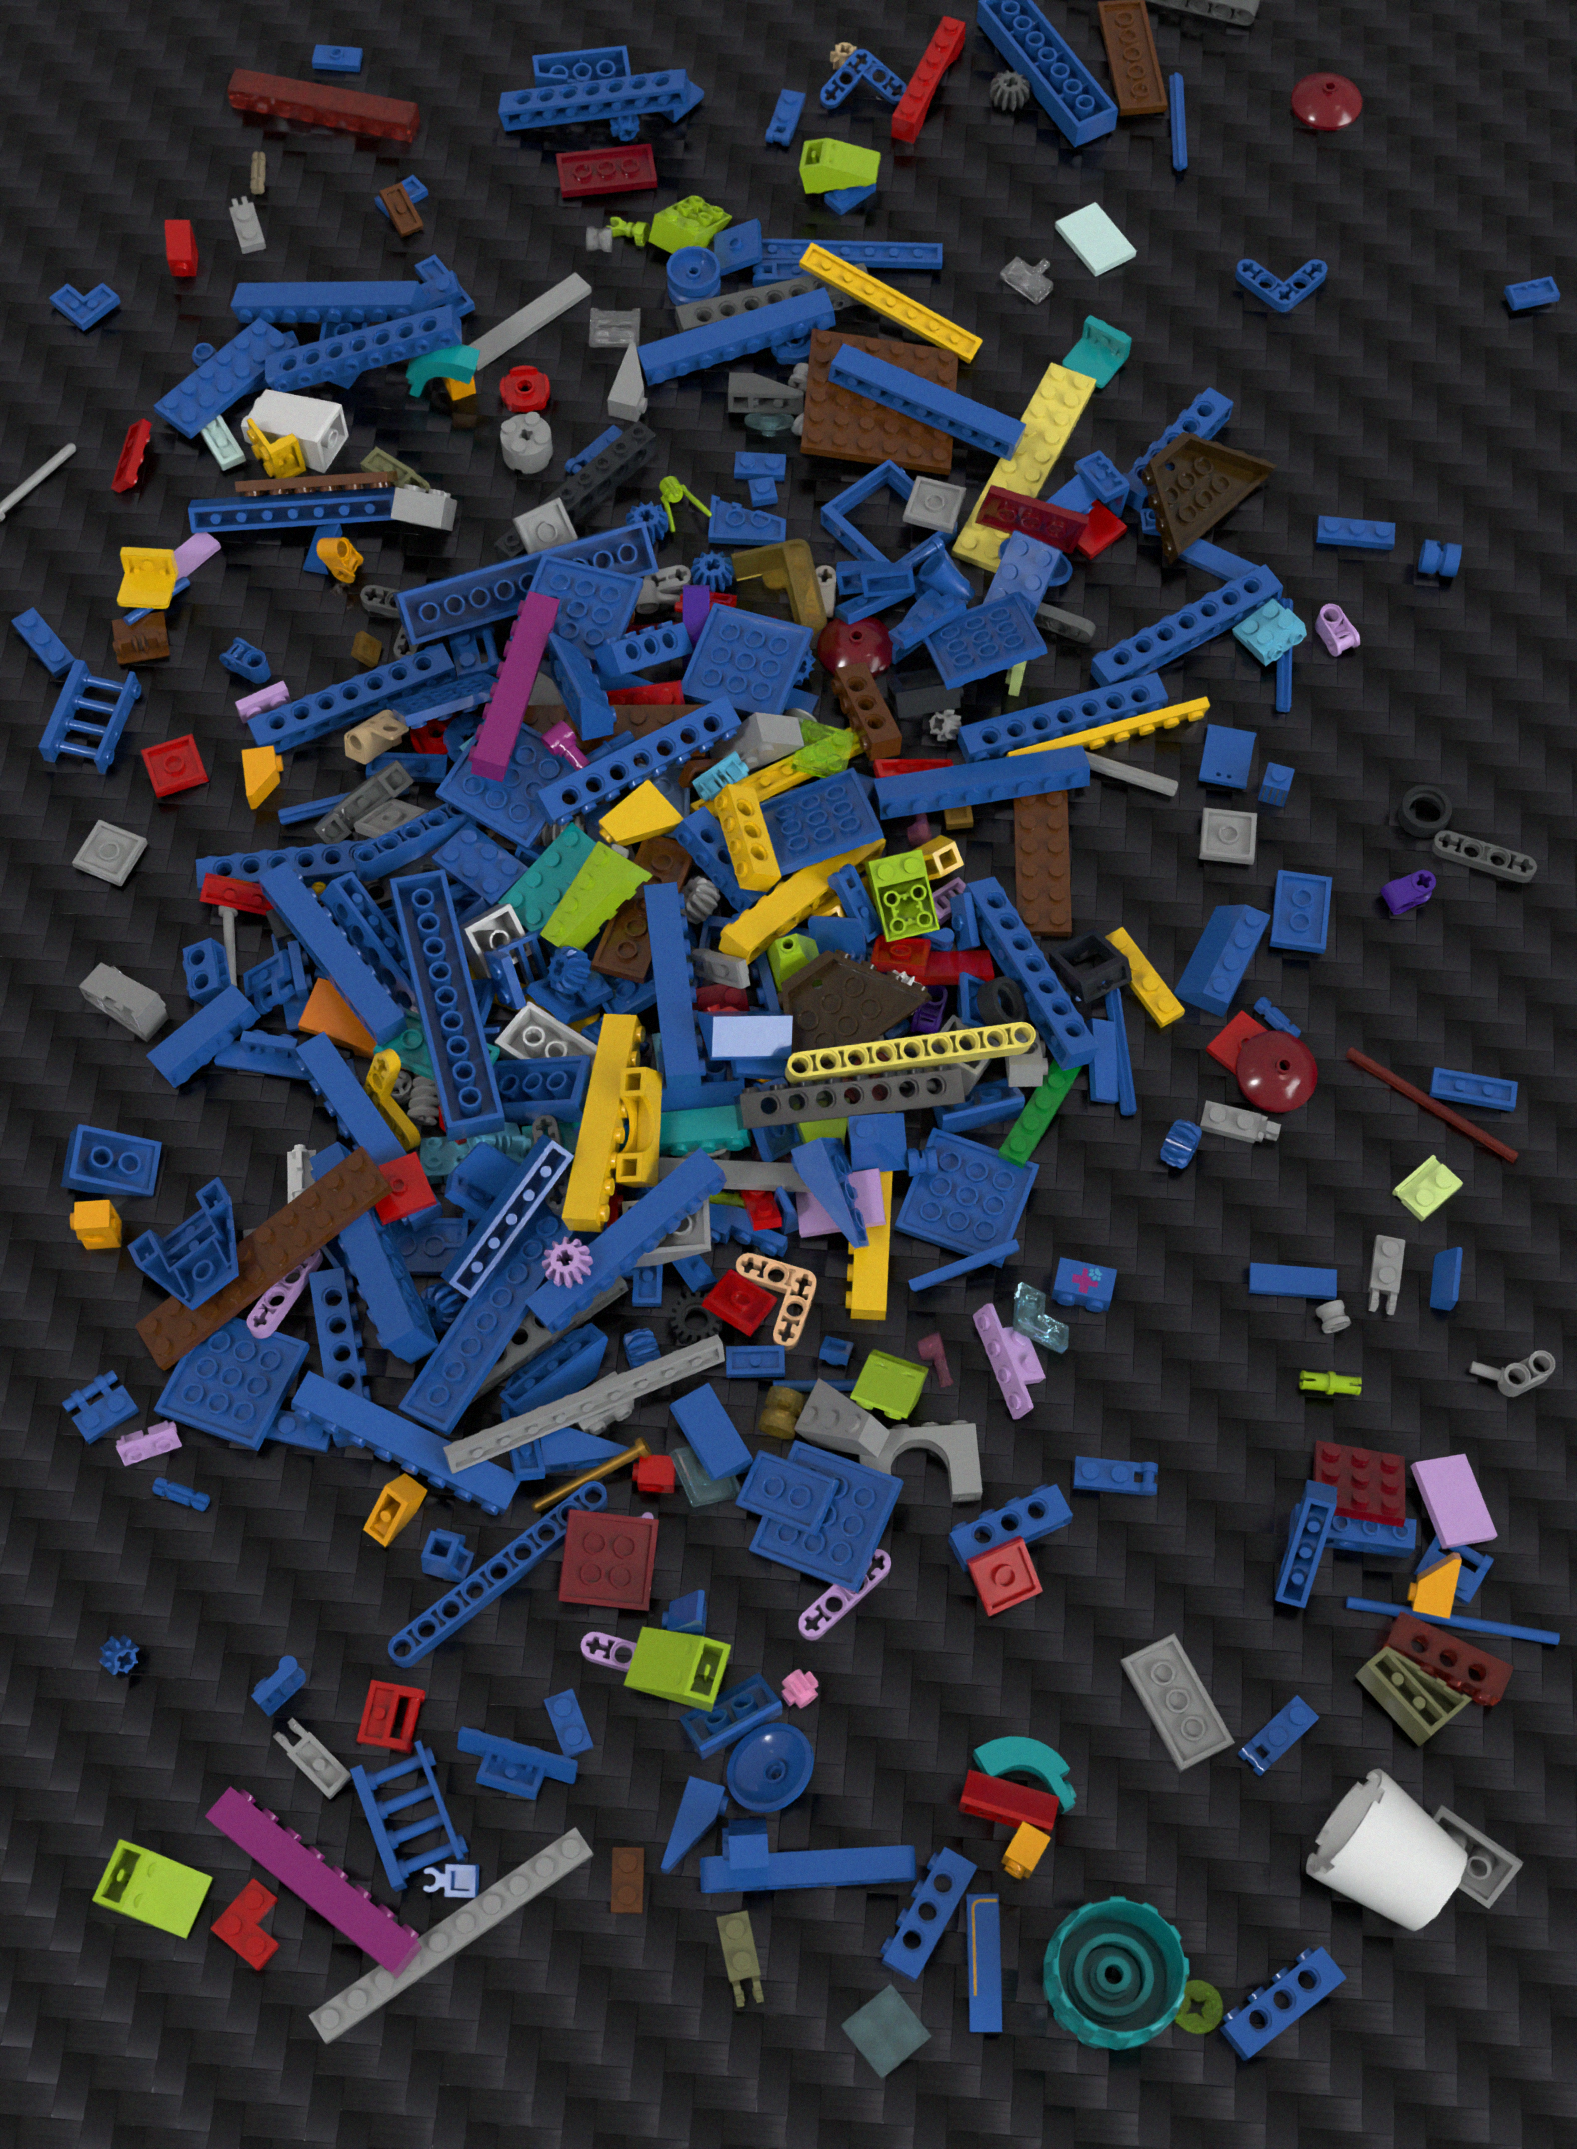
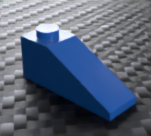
(575, 1450)
(687, 1614)
(696, 1816)

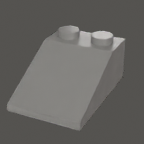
(688, 1240)

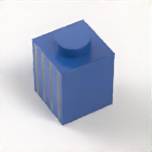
(1276, 784)

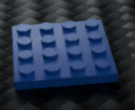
(592, 601)
(984, 641)
(747, 660)
(443, 700)
(510, 804)
(819, 821)
(970, 1200)
(233, 1383)
(849, 1529)

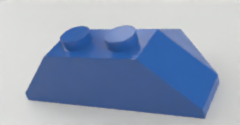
(557, 1371)

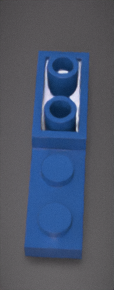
(734, 1221)

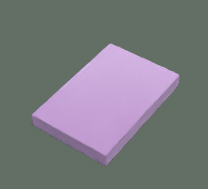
(816, 1221)
(1453, 1501)

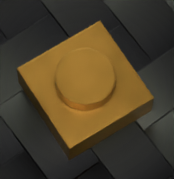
(366, 649)
(958, 817)

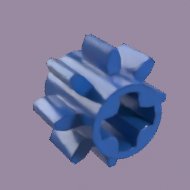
(625, 127)
(119, 1654)

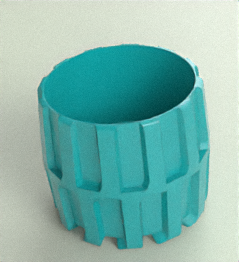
(1144, 1953)

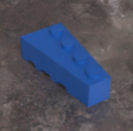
(580, 66)

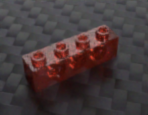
(1492, 1671)

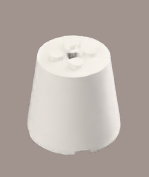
(1388, 1853)

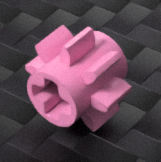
(799, 1688)

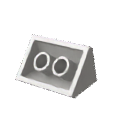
(1488, 1864)

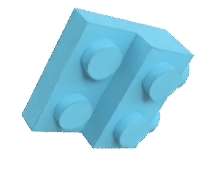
(1270, 631)

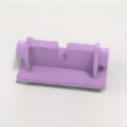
(138, 1447)

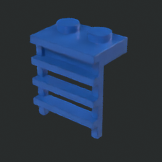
(504, 973)

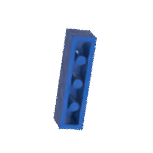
(203, 1036)

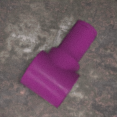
(561, 742)

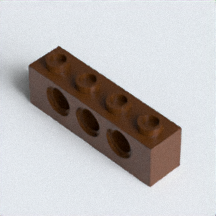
(866, 711)

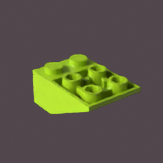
(836, 165)
(687, 224)
(902, 895)
(889, 1384)
(678, 1667)
(152, 1889)

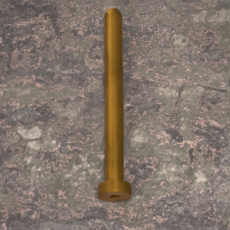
(640, 1449)

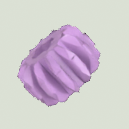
(559, 1255)

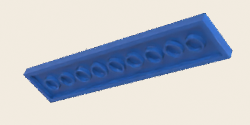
(485, 1325)

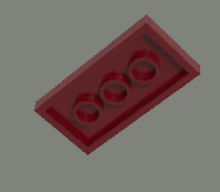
(606, 170)
(1042, 520)

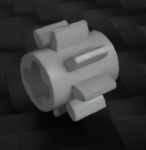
(945, 725)

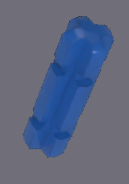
(1276, 1017)
(181, 1494)

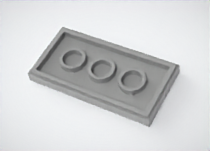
(1177, 1702)

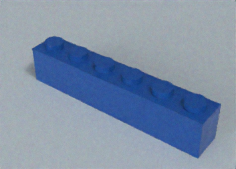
(506, 1216)

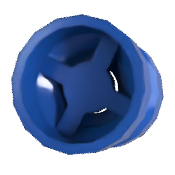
(922, 1161)

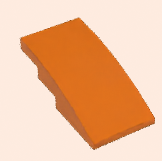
(330, 1014)

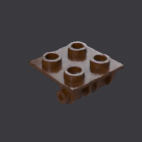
(141, 640)

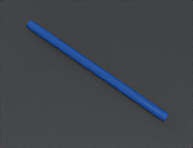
(1456, 1621)

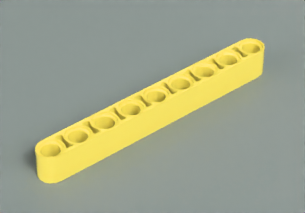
(920, 1044)

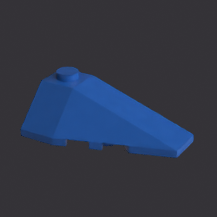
(825, 1171)

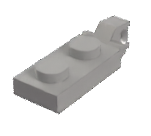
(1237, 1123)

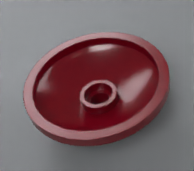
(1326, 101)
(839, 649)
(1266, 1082)

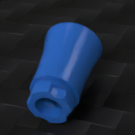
(945, 577)

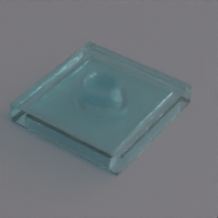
(698, 1483)

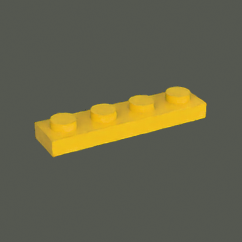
(1146, 981)

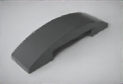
(361, 801)

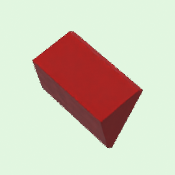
(1008, 1802)

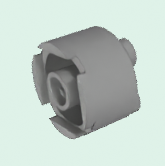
(526, 442)

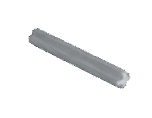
(1132, 774)

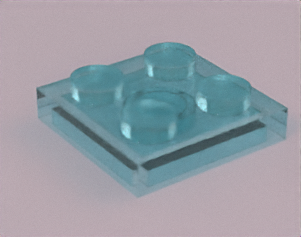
(886, 2031)

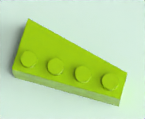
(593, 897)

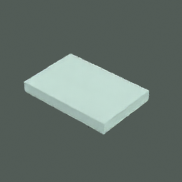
(1095, 239)

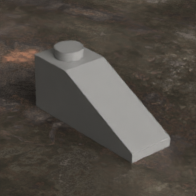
(627, 393)

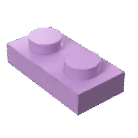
(263, 701)

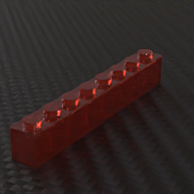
(323, 105)

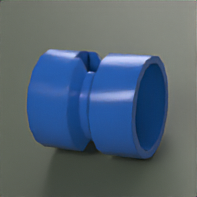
(1439, 558)

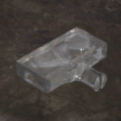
(1028, 279)

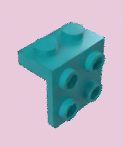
(1098, 351)

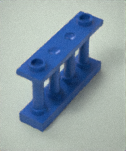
(72, 700)
(378, 1811)

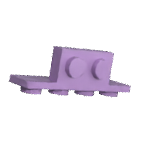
(1011, 1359)

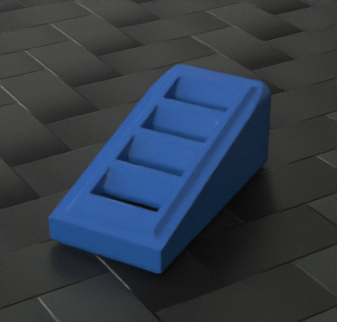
(787, 1211)

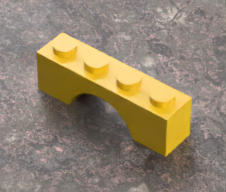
(642, 1096)

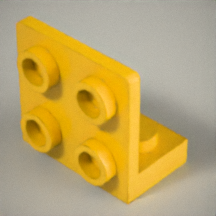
(281, 458)

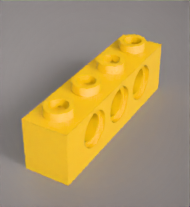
(747, 838)

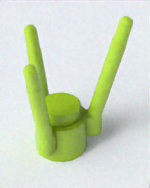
(673, 492)

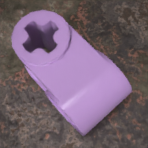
(1336, 634)

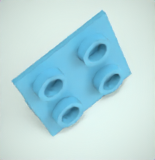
(716, 778)
(507, 1141)
(440, 1157)

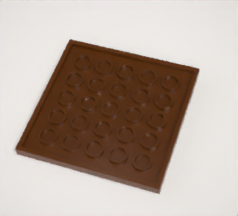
(862, 430)

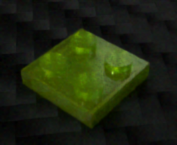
(824, 749)

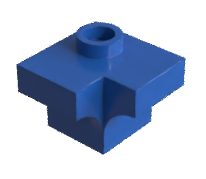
(446, 1556)

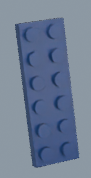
(222, 379)

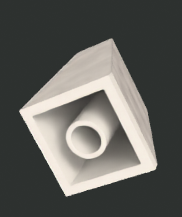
(314, 422)

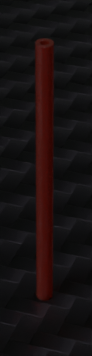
(1432, 1104)

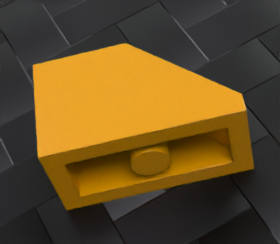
(261, 773)
(394, 1508)
(1436, 1587)

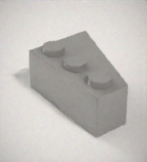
(762, 740)
(125, 1000)
(840, 1424)

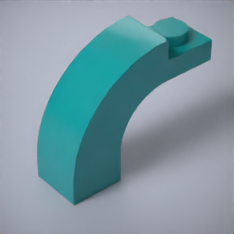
(452, 362)
(1031, 1756)

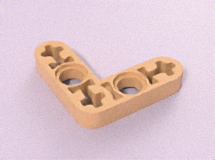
(787, 1286)

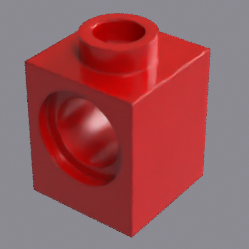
(655, 1474)

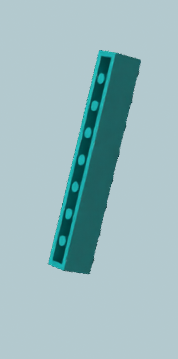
(679, 1132)

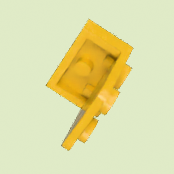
(147, 577)

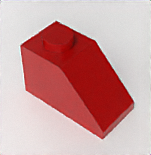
(181, 248)

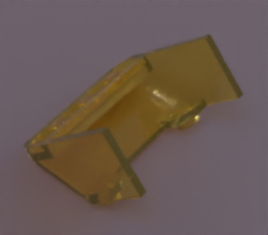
(789, 567)

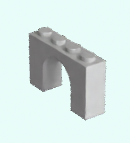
(952, 1442)

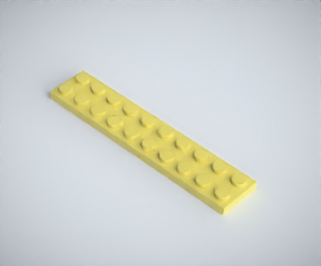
(1048, 427)

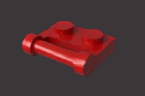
(381, 1713)

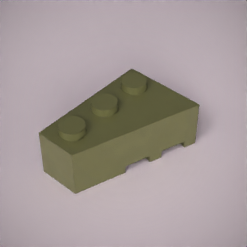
(1410, 1695)

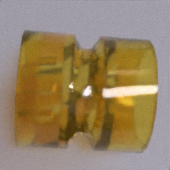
(781, 1414)

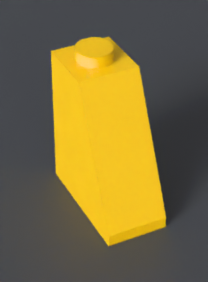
(639, 817)

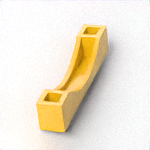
(940, 858)

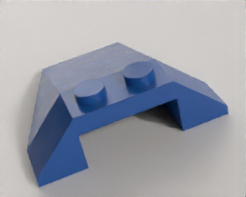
(196, 1255)

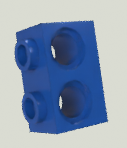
(206, 970)

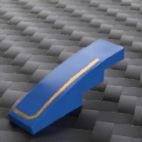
(984, 1962)

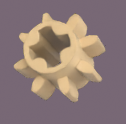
(841, 54)

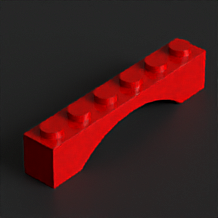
(915, 102)

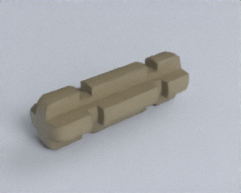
(258, 173)

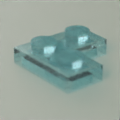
(1033, 1323)

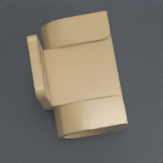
(374, 737)

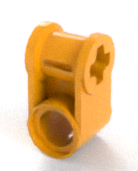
(339, 557)

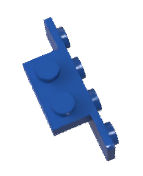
(300, 980)
(262, 1054)
(514, 1765)

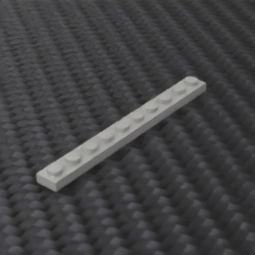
(584, 1404)
(453, 1934)

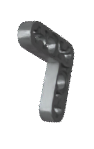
(377, 606)

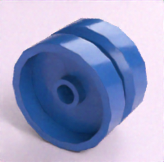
(693, 275)

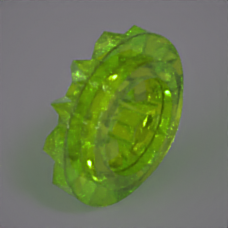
(1211, 2011)

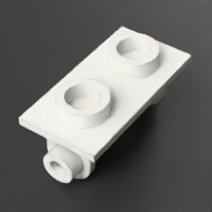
(299, 1170)

